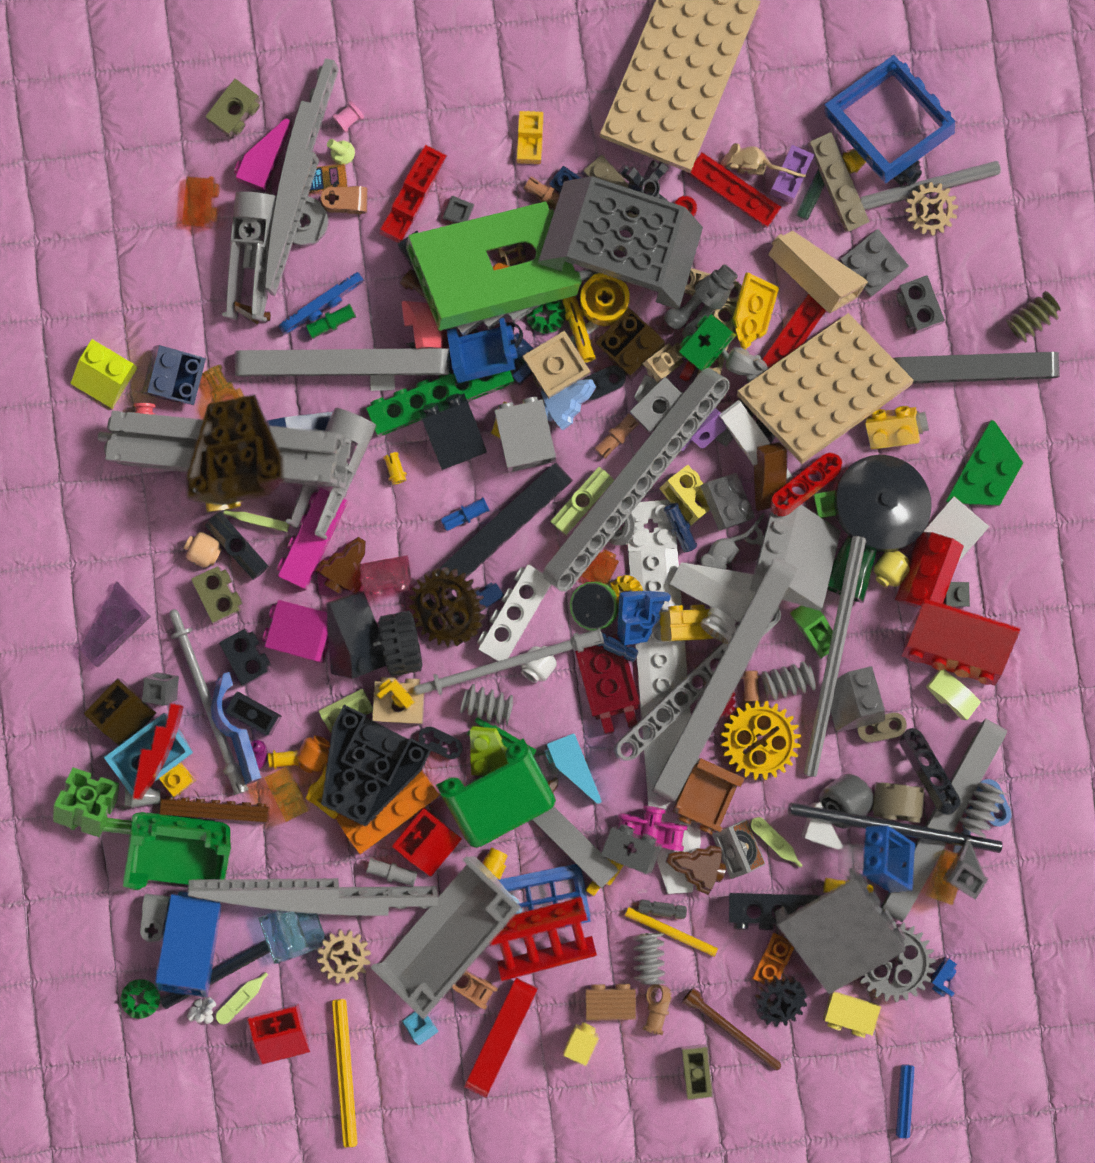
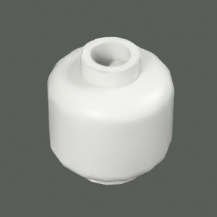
(539, 669)

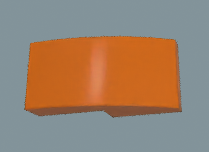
(773, 959)

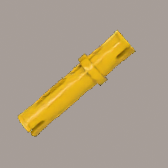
(586, 351)

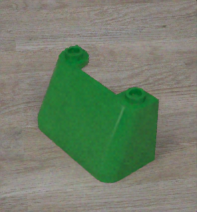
(500, 798)
(175, 850)

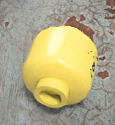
(891, 568)

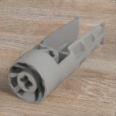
(249, 250)
(360, 432)

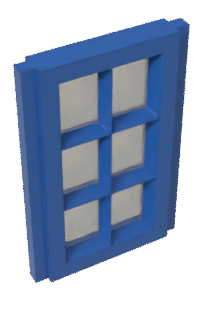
(547, 888)

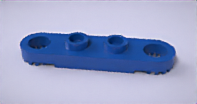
(328, 299)

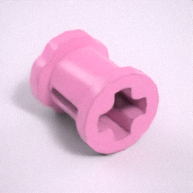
(348, 116)

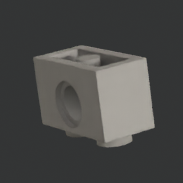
(643, 410)

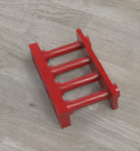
(541, 920)

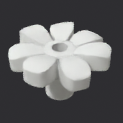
(202, 1011)

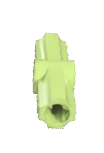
(571, 512)

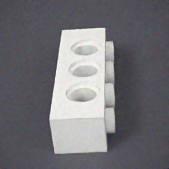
(524, 577)

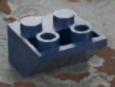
(173, 375)

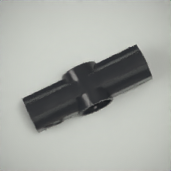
(226, 533)

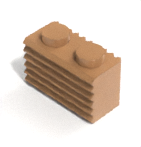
(611, 1003)

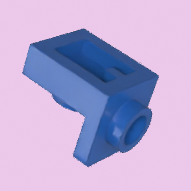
(943, 973)

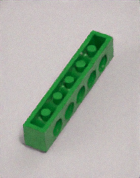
(385, 424)

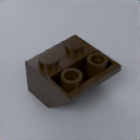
(630, 343)
(120, 712)

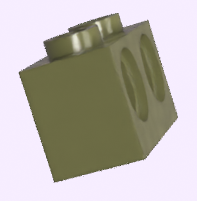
(211, 597)

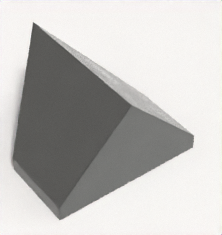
(966, 872)

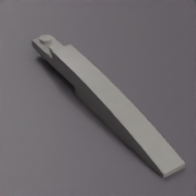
(298, 174)
(313, 895)

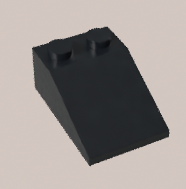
(353, 637)

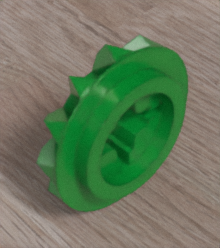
(555, 320)
(151, 996)

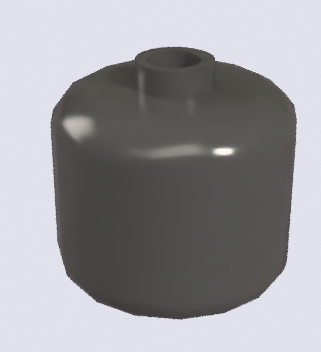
(847, 795)

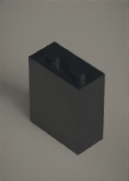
(452, 430)

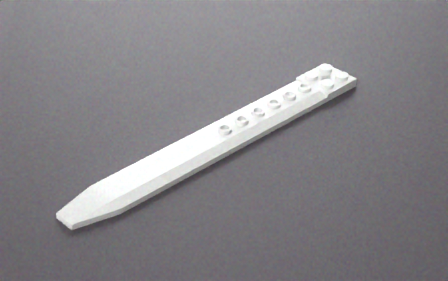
(660, 668)

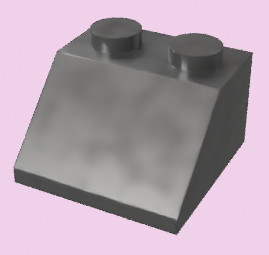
(857, 700)

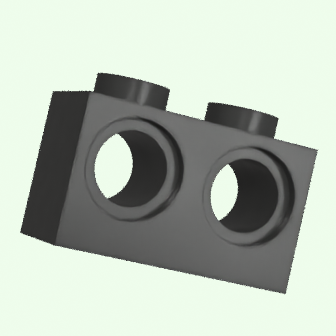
(926, 303)

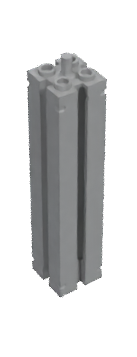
(170, 441)

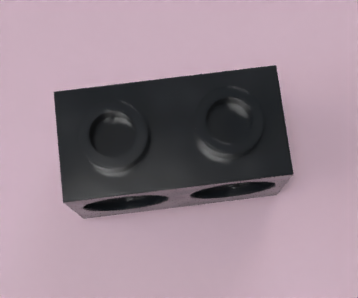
(240, 660)

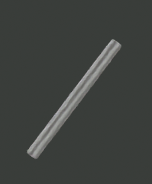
(947, 181)

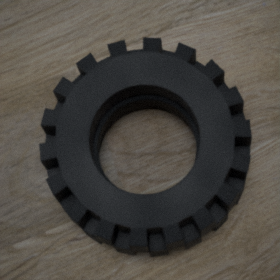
(400, 643)

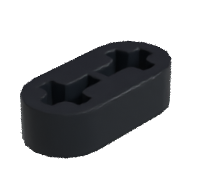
(443, 737)

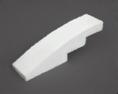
(745, 432)

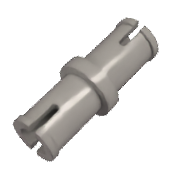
(391, 872)

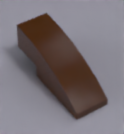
(769, 473)

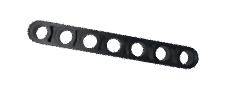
(509, 521)

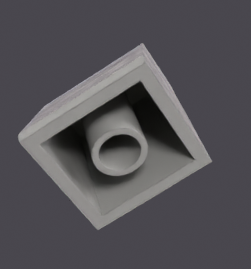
(525, 434)

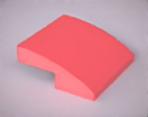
(425, 329)

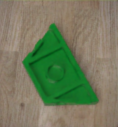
(988, 470)

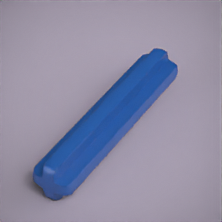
(905, 1101)

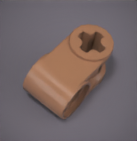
(348, 200)
(475, 988)

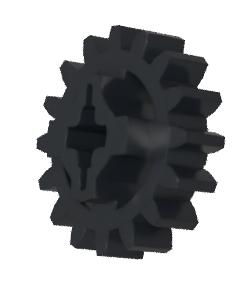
(780, 1000)

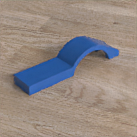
(239, 736)

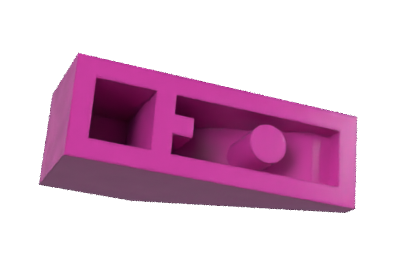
(261, 160)

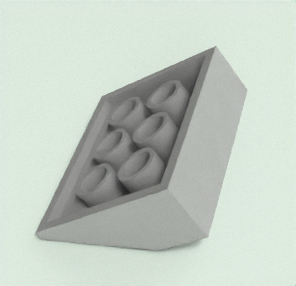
(804, 543)

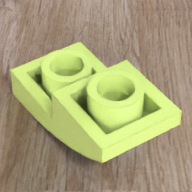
(954, 693)

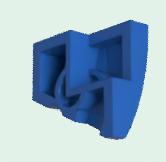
(639, 614)

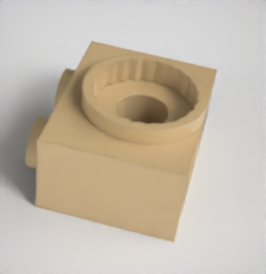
(383, 707)

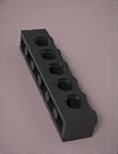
(765, 902)

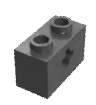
(617, 849)

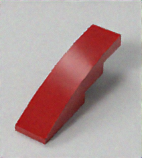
(413, 194)
(153, 761)

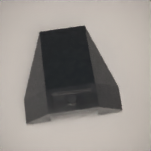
(367, 766)

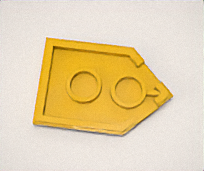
(754, 309)

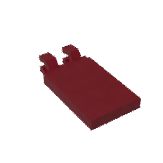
(608, 685)

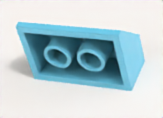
(126, 757)

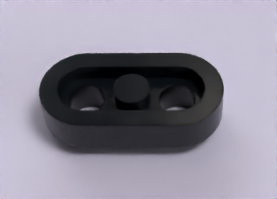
(602, 382)

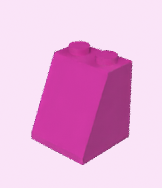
(297, 631)

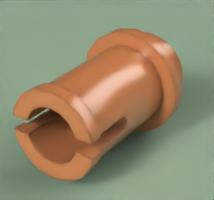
(751, 687)

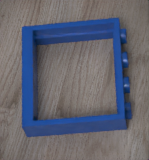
(916, 88)

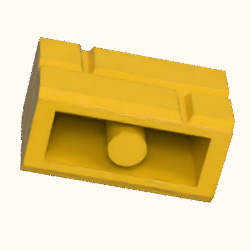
(683, 624)

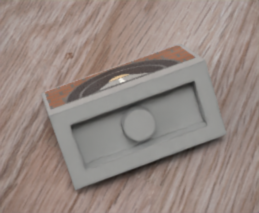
(739, 849)

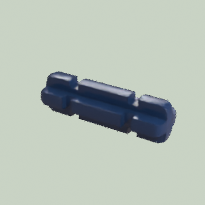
(618, 648)

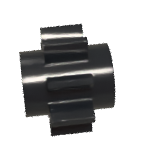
(909, 175)

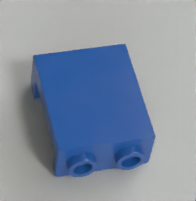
(482, 352)

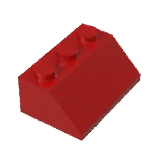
(931, 569)

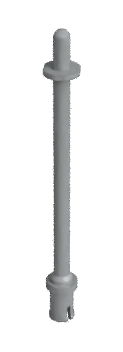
(577, 642)
(232, 767)

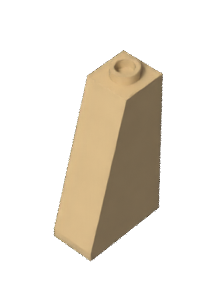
(817, 271)

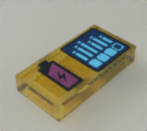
(329, 177)

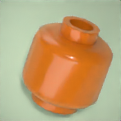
(313, 754)

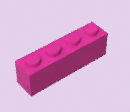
(307, 547)

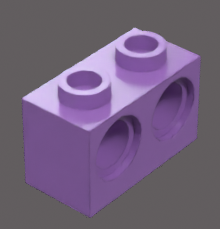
(786, 184)

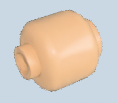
(202, 550)

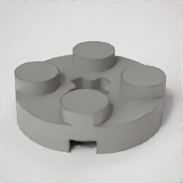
(318, 226)

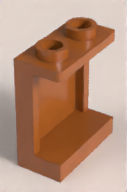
(706, 796)

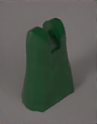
(839, 568)

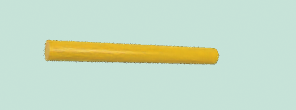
(671, 932)

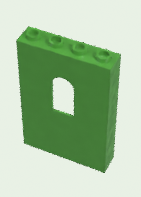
(461, 279)

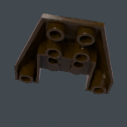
(234, 454)

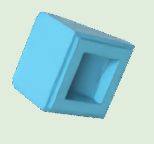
(420, 1028)

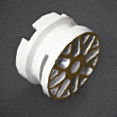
(719, 625)

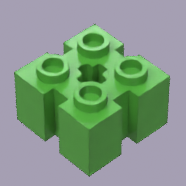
(85, 802)

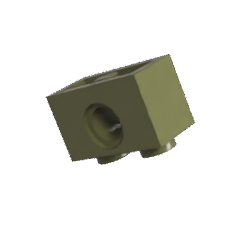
(234, 95)
(696, 1071)

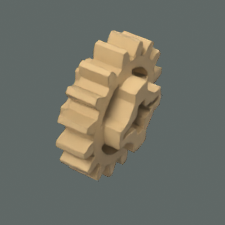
(923, 201)
(346, 945)

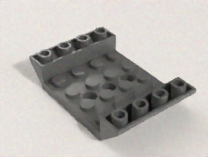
(588, 229)

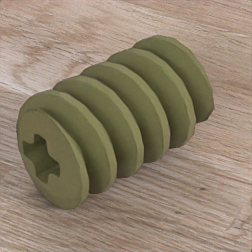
(1034, 316)

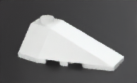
(716, 587)

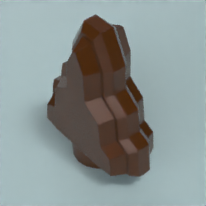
(343, 568)
(699, 866)

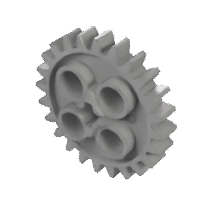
(916, 967)

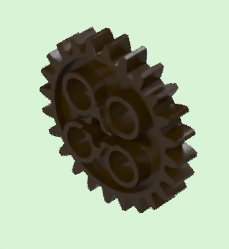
(428, 611)

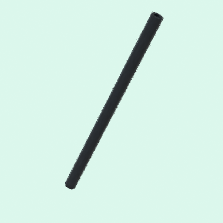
(903, 828)

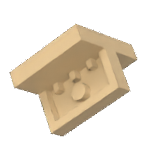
(556, 364)

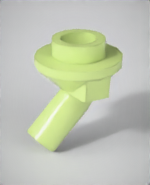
(341, 151)

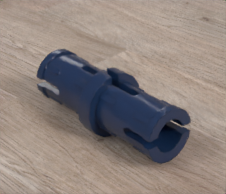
(680, 527)

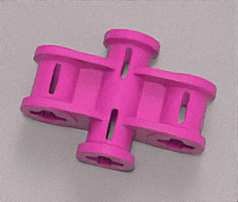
(667, 834)

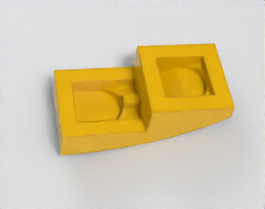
(530, 137)

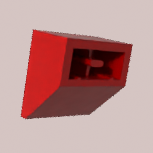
(427, 842)
(279, 1034)

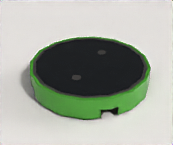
(594, 605)

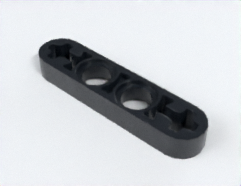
(925, 772)

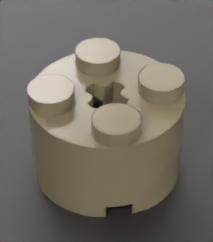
(898, 801)

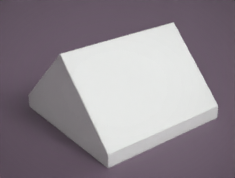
(820, 831)

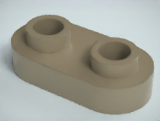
(882, 730)

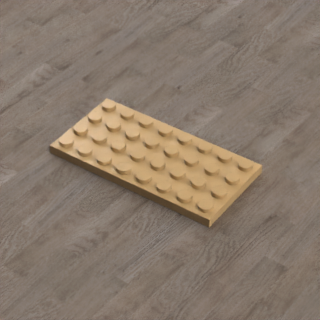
(678, 78)

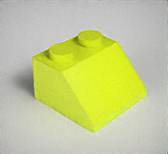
(102, 373)

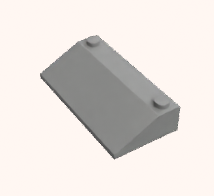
(448, 937)

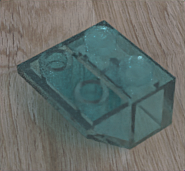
(291, 933)

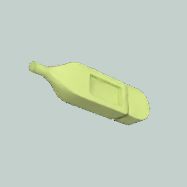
(259, 520)
(774, 840)
(240, 1000)

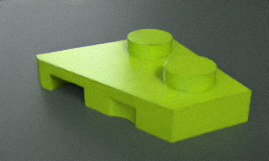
(486, 751)

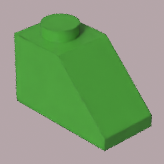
(814, 628)

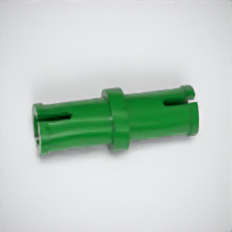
(331, 321)

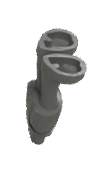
(712, 291)

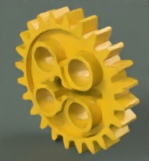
(773, 758)

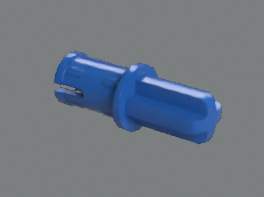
(465, 514)

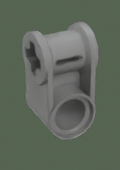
(155, 912)

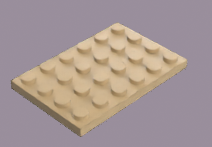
(824, 388)

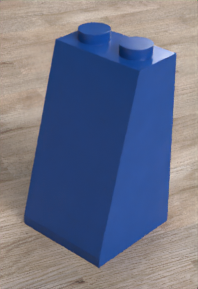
(188, 945)

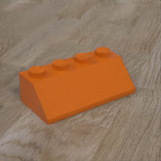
(406, 804)

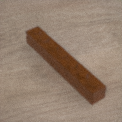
(214, 809)

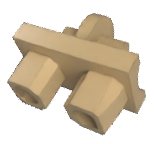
(664, 361)

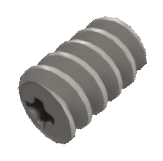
(788, 680)
(487, 704)
(982, 809)
(648, 958)

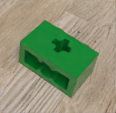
(705, 355)

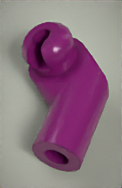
(260, 752)

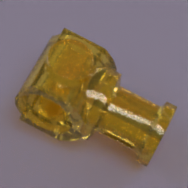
(224, 388)

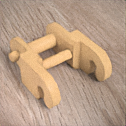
(503, 254)

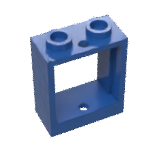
(899, 850)

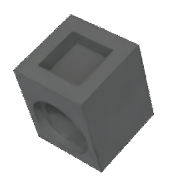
(160, 688)

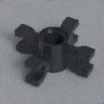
(650, 179)

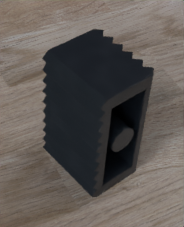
(253, 714)

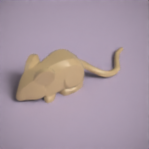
(750, 160)

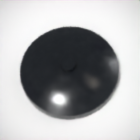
(883, 502)

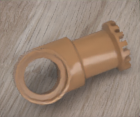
(656, 1009)

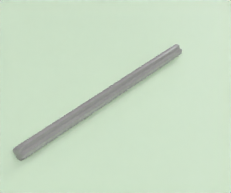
(834, 656)

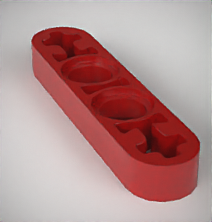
(803, 482)

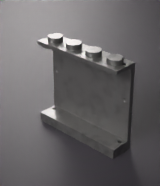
(843, 933)

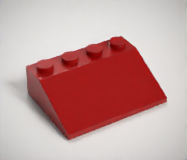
(960, 642)

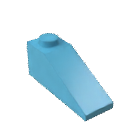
(571, 762)

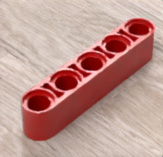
(501, 1037)

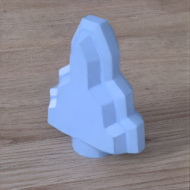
(568, 402)

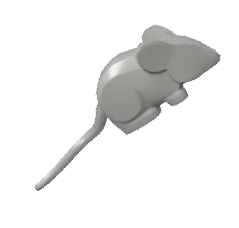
(743, 363)
(724, 549)

